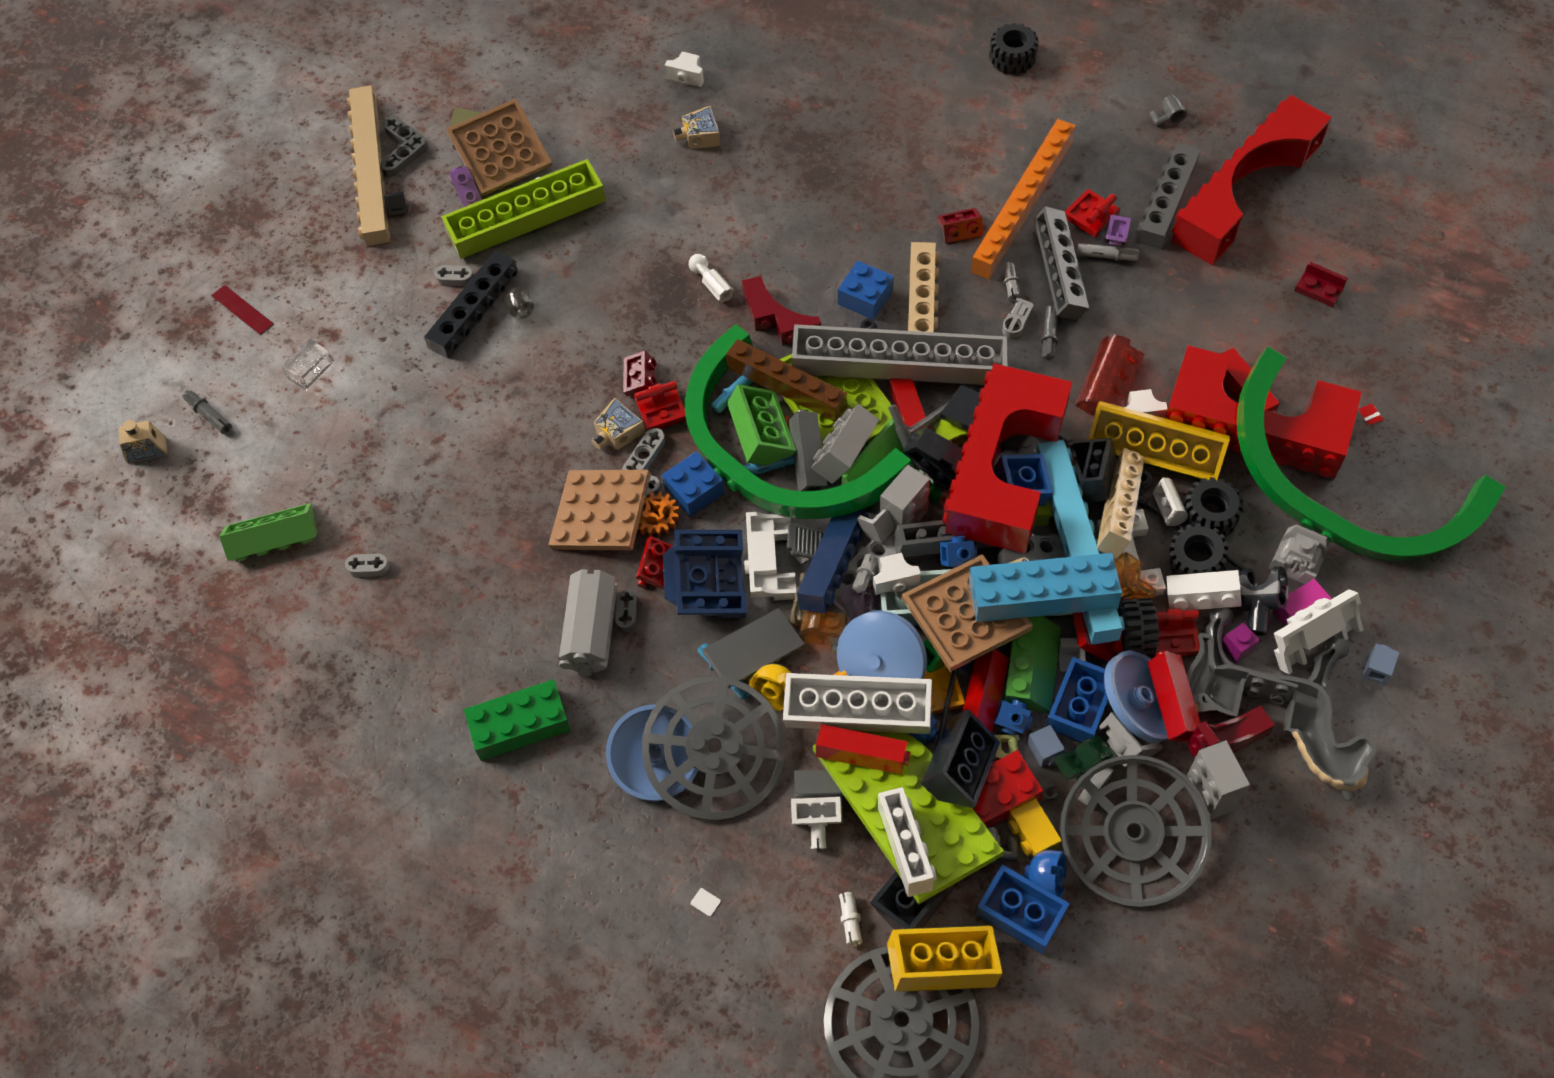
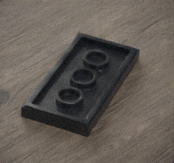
(961, 410)

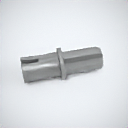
(1011, 281)
(864, 573)

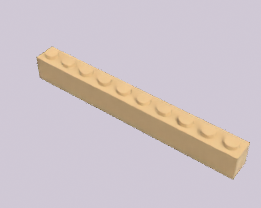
(368, 169)

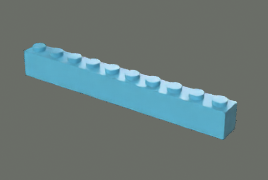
(1076, 531)

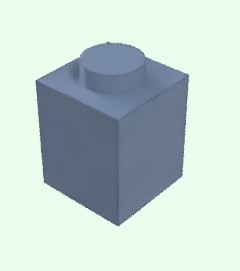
(1380, 664)
(1045, 746)

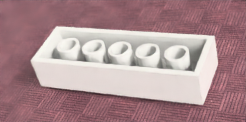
(858, 703)

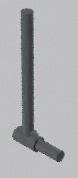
(904, 431)

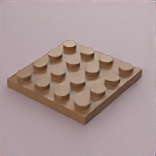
(499, 147)
(600, 510)
(948, 618)

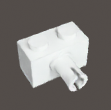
(817, 814)

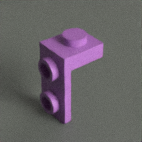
(464, 185)
(1118, 229)

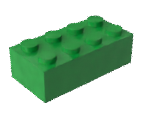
(516, 720)

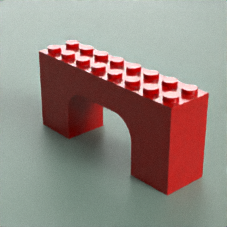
(1306, 442)
(979, 502)

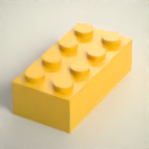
(944, 958)

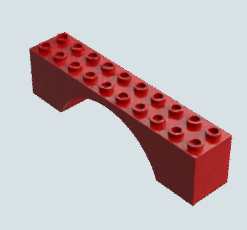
(1285, 139)

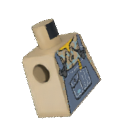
(699, 129)
(617, 426)
(141, 441)

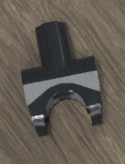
(1262, 598)

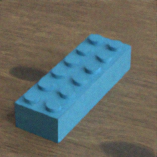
(1044, 587)

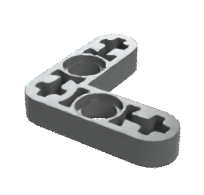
(414, 145)

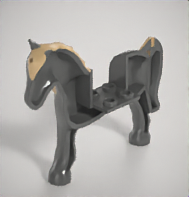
(1307, 703)

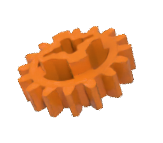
(661, 507)

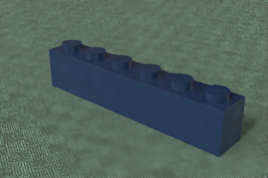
(830, 562)

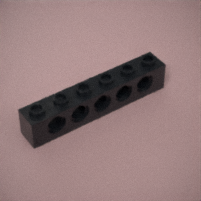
(471, 304)

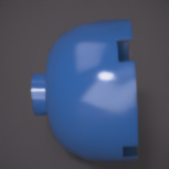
(1048, 871)

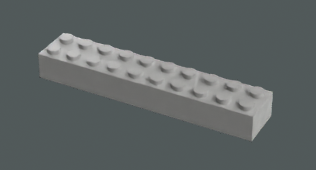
(896, 354)

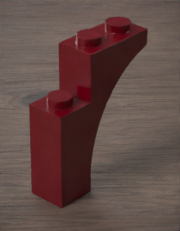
(768, 312)
(1237, 732)

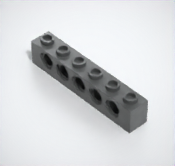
(1168, 196)
(1061, 263)

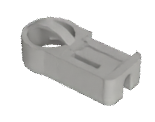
(1018, 316)

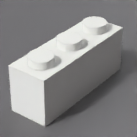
(1204, 590)

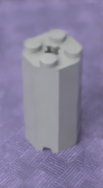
(588, 622)

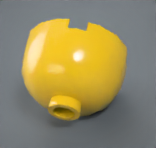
(771, 683)

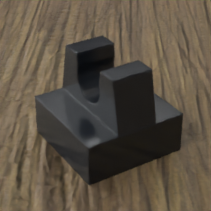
(396, 203)

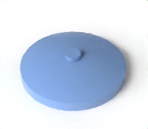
(881, 647)
(1134, 696)
(625, 752)

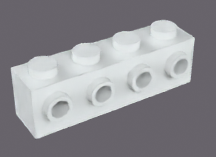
(905, 842)

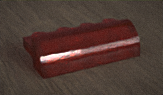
(1110, 374)

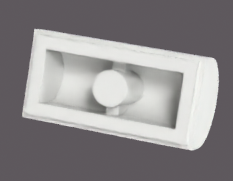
(1169, 502)

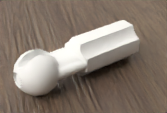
(711, 278)

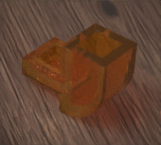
(1129, 573)
(817, 626)

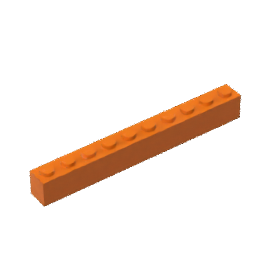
(1022, 199)

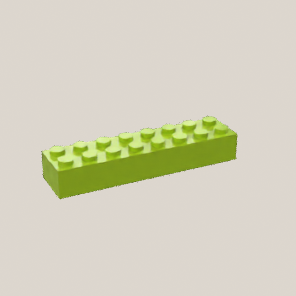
(524, 208)

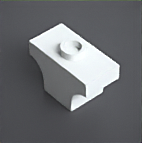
(685, 69)
(1146, 403)
(895, 574)

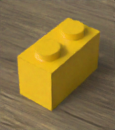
(1033, 829)

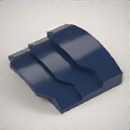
(705, 573)

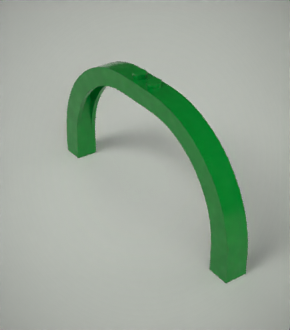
(789, 503)
(1316, 517)

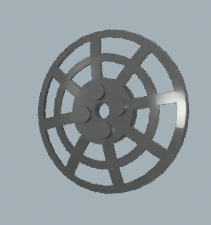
(706, 761)
(1151, 830)
(887, 1033)

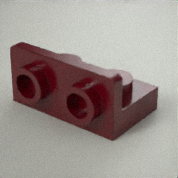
(961, 225)
(1321, 284)
(638, 373)

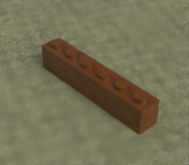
(786, 380)

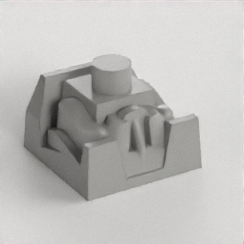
(1301, 553)
(1124, 742)

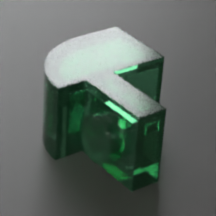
(1084, 757)

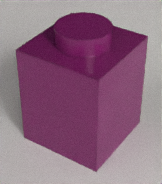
(1239, 643)

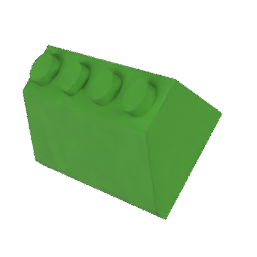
(760, 425)
(875, 452)
(269, 532)
(1034, 666)

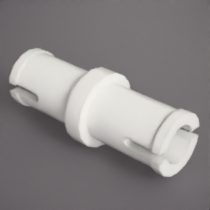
(850, 919)

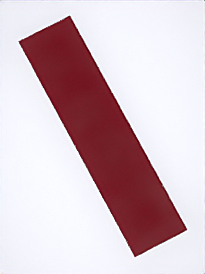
(242, 309)

